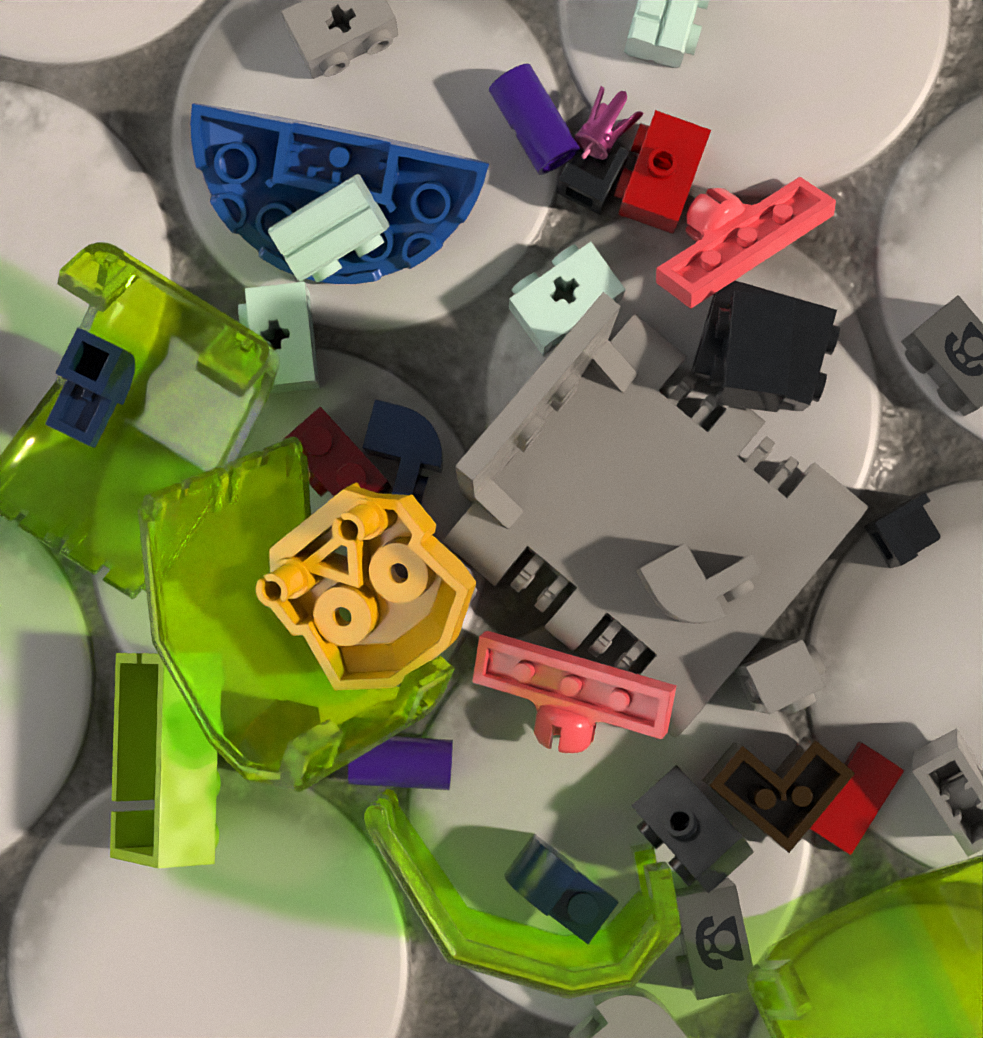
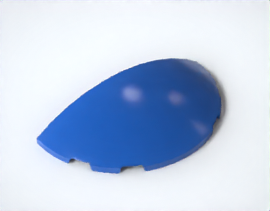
(275, 165)

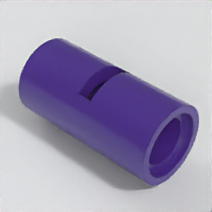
(534, 118)
(405, 764)

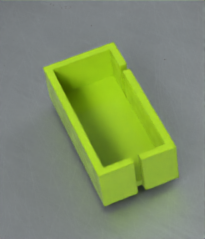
(162, 759)

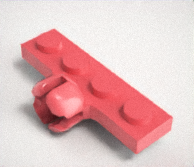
(739, 237)
(572, 691)

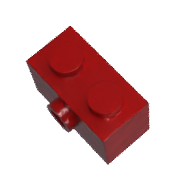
(663, 172)

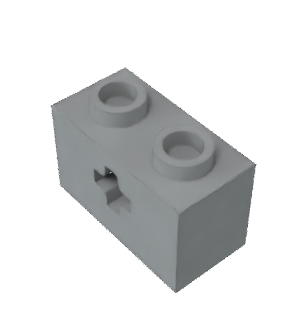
(324, 45)
(954, 785)

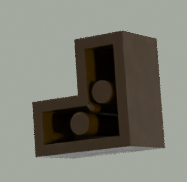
(781, 801)

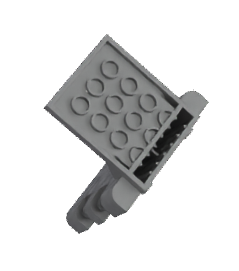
(612, 476)

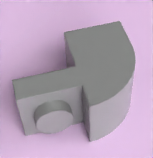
(684, 592)
(629, 1015)

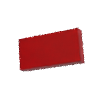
(860, 799)

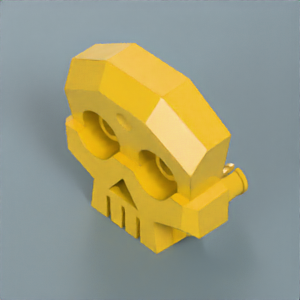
(394, 619)

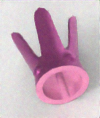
(596, 134)

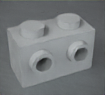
(782, 677)

